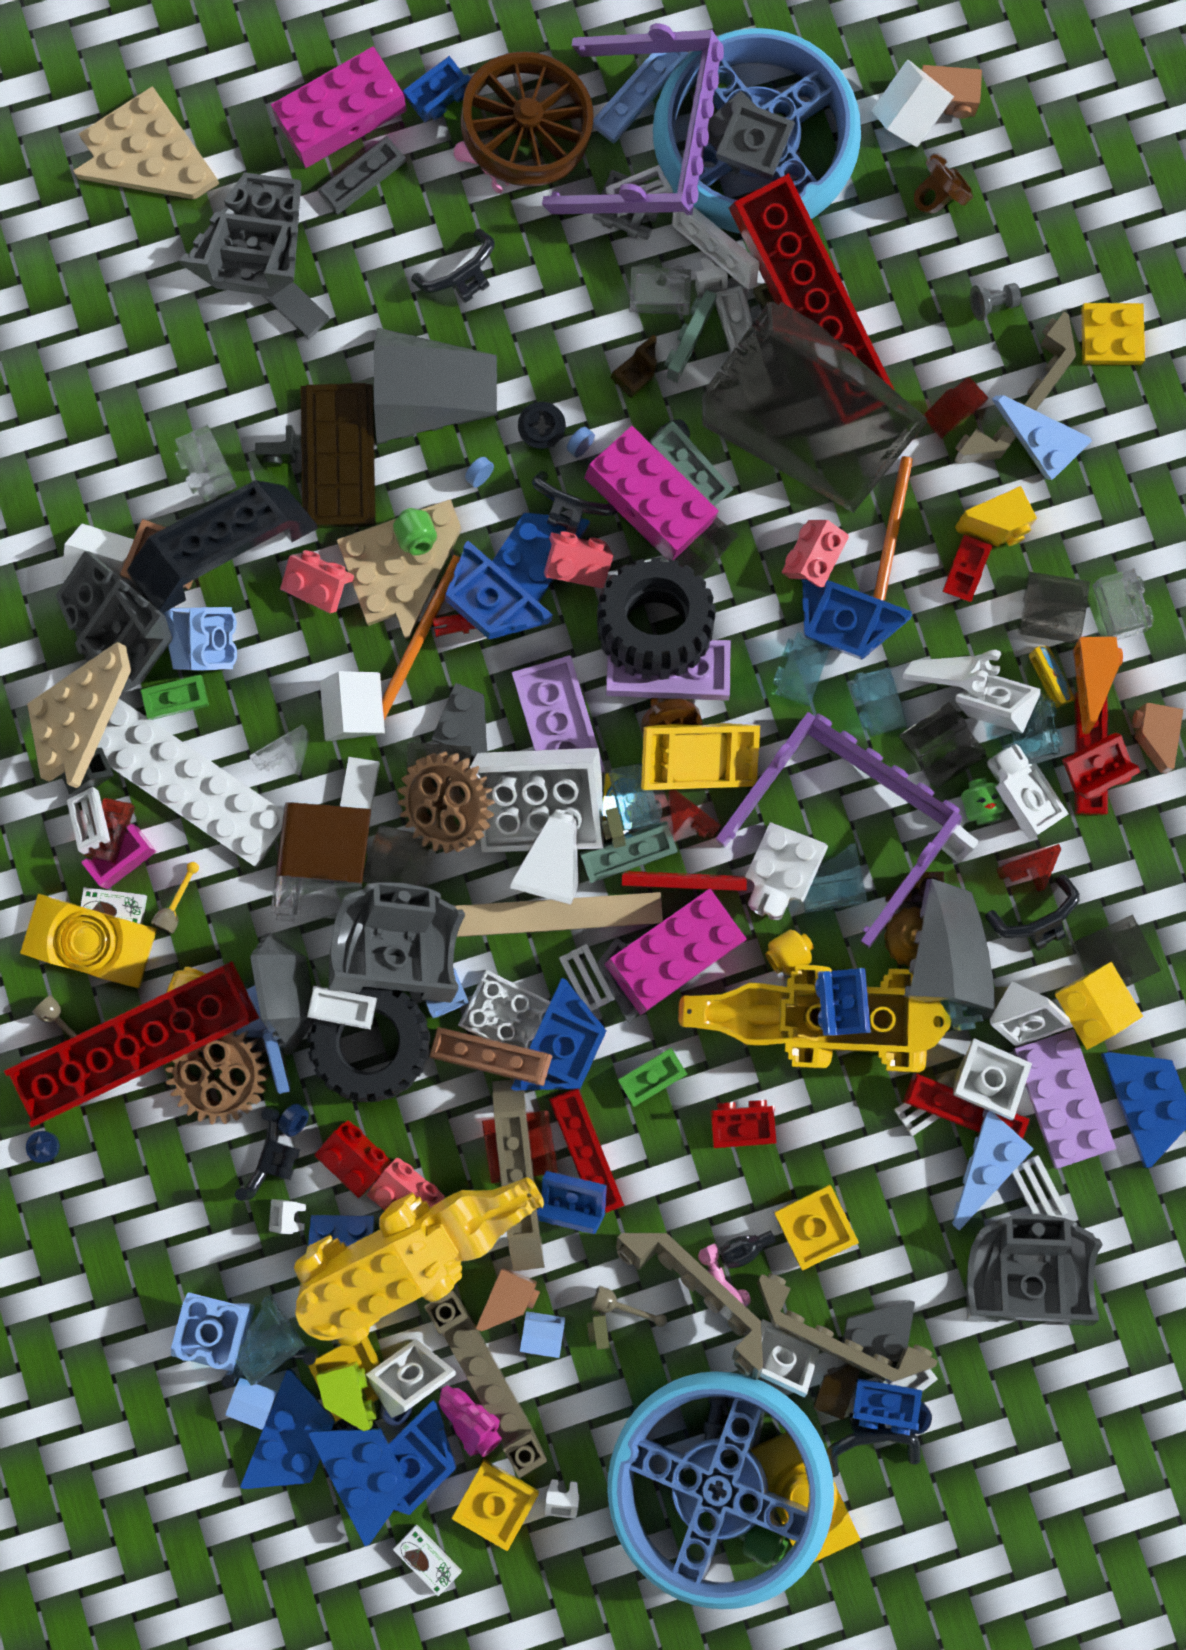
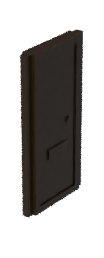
(338, 454)

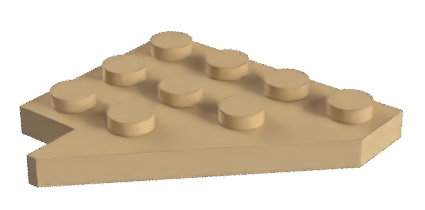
(145, 151)
(395, 581)
(74, 715)

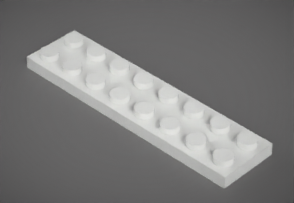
(190, 784)

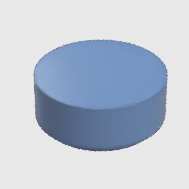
(580, 442)
(479, 471)

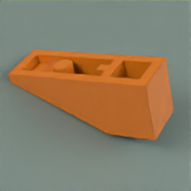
(1095, 669)

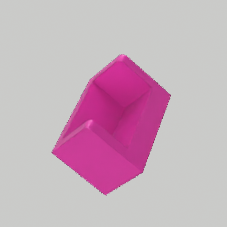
(133, 852)

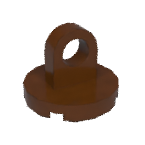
(945, 182)
(671, 711)

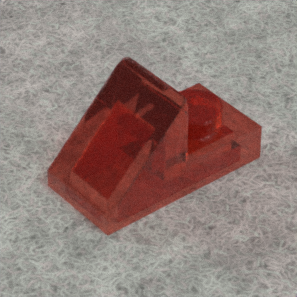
(955, 407)
(682, 810)
(1039, 864)

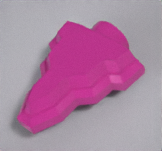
(470, 1421)

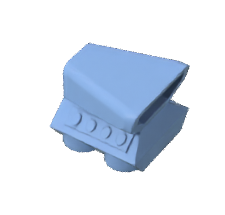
(202, 638)
(211, 1331)

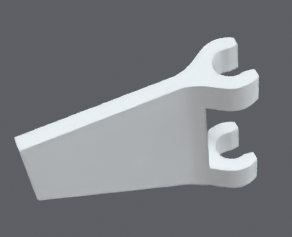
(956, 671)

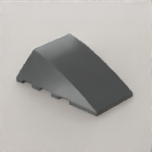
(251, 238)
(429, 385)
(110, 611)
(952, 952)
(282, 990)

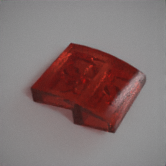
(540, 1141)

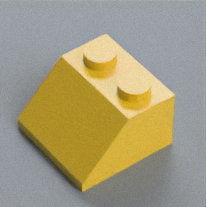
(999, 519)
(1098, 1005)

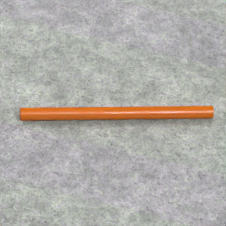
(893, 528)
(418, 637)

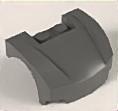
(395, 941)
(1033, 1271)

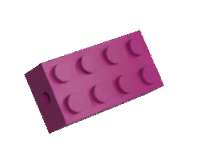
(339, 107)
(651, 493)
(675, 951)

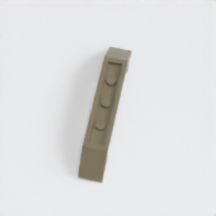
(1059, 343)
(514, 1165)
(641, 1247)
(911, 1362)
(487, 1382)

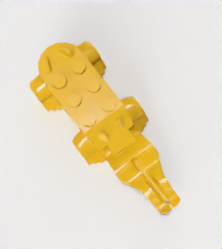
(789, 1016)
(407, 1259)

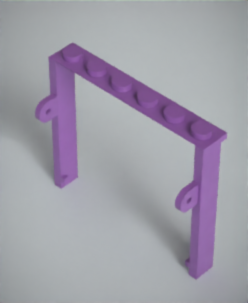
(632, 197)
(870, 763)

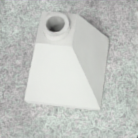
(552, 862)

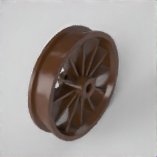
(526, 118)

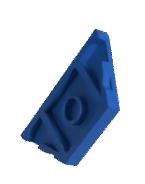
(527, 552)
(491, 597)
(849, 618)
(570, 1036)
(1149, 1100)
(284, 1448)
(423, 1456)
(363, 1475)

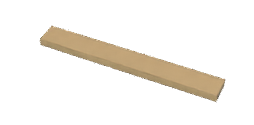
(559, 916)

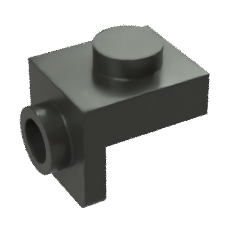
(275, 453)

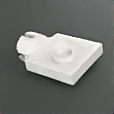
(1026, 791)
(783, 870)

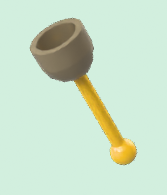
(167, 918)

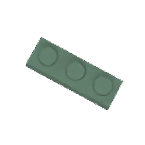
(690, 335)
(691, 463)
(640, 849)

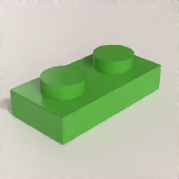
(174, 697)
(652, 1077)

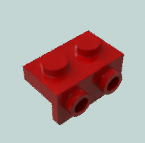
(1100, 767)
(743, 1125)
(353, 1158)

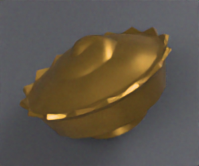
(902, 933)

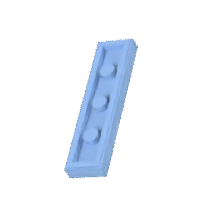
(636, 94)

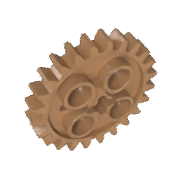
(446, 802)
(196, 1091)

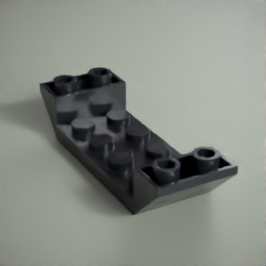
(213, 538)

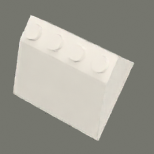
(534, 785)

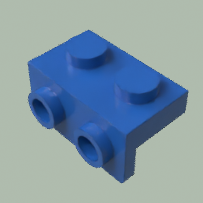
(437, 89)
(843, 1002)
(572, 1202)
(345, 1228)
(887, 1405)

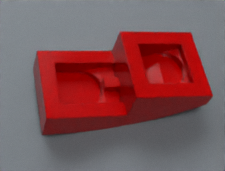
(967, 568)

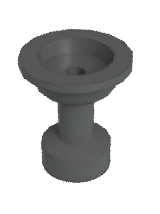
(982, 300)

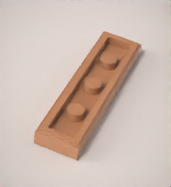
(490, 1056)

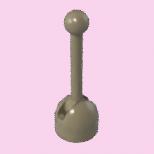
(49, 1011)
(606, 1301)

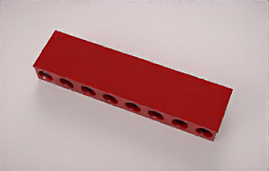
(133, 1043)

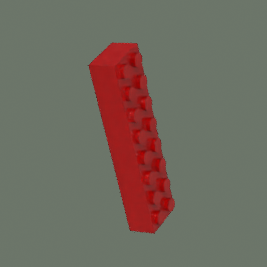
(799, 267)

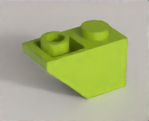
(345, 1395)

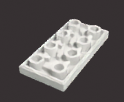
(504, 1011)

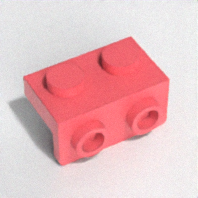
(815, 552)
(578, 560)
(315, 580)
(400, 1180)

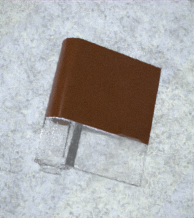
(318, 859)

